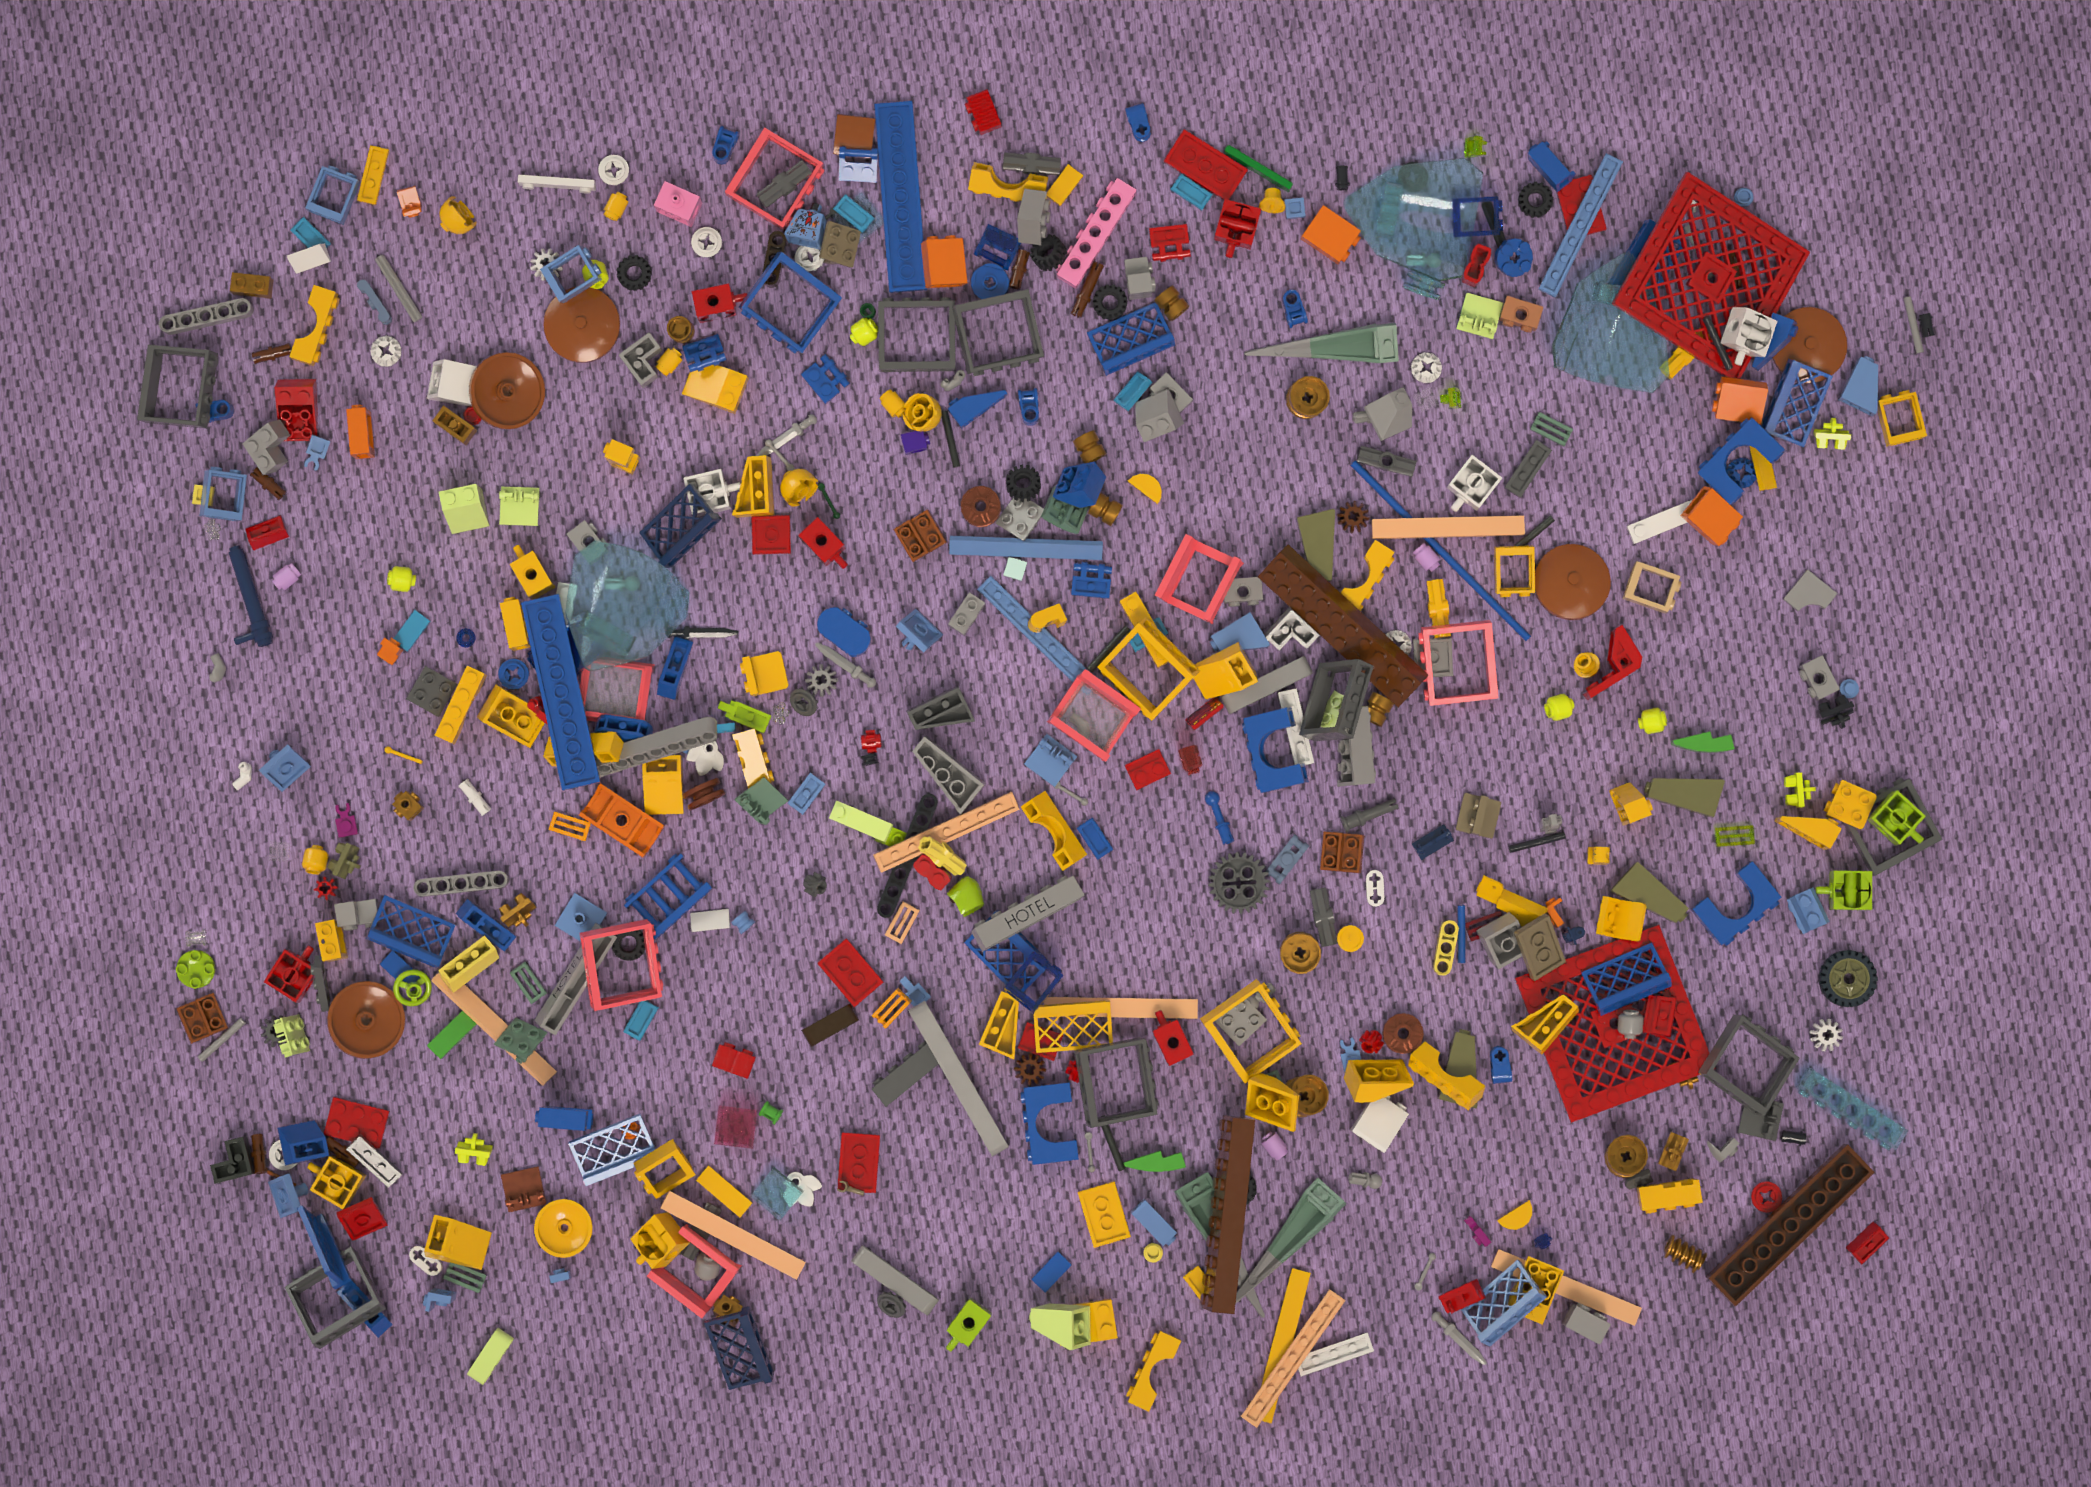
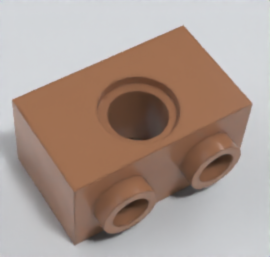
(1531, 311)

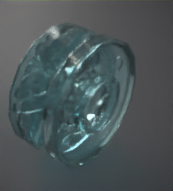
(1423, 285)

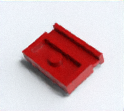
(1147, 769)
(1659, 1015)
(1028, 1041)

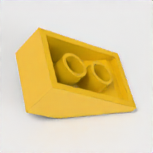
(717, 387)
(510, 716)
(1815, 830)
(1376, 1079)
(1272, 1102)
(1101, 1320)

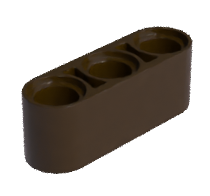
(773, 249)
(830, 1025)

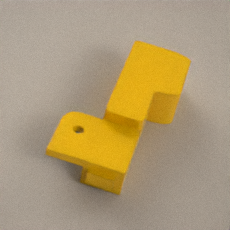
(1520, 907)

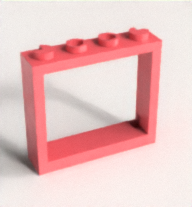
(750, 160)
(1425, 657)
(590, 968)

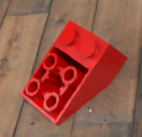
(297, 407)

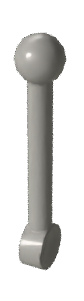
(768, 443)
(1084, 801)
(1091, 1168)
(1418, 1286)

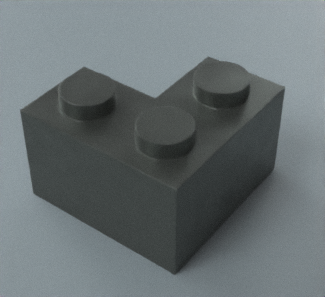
(239, 1162)

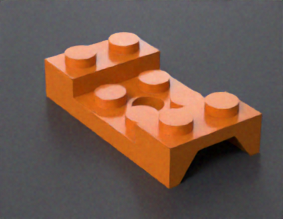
(638, 832)

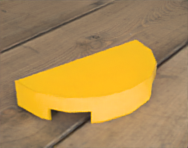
(1147, 485)
(1518, 1217)

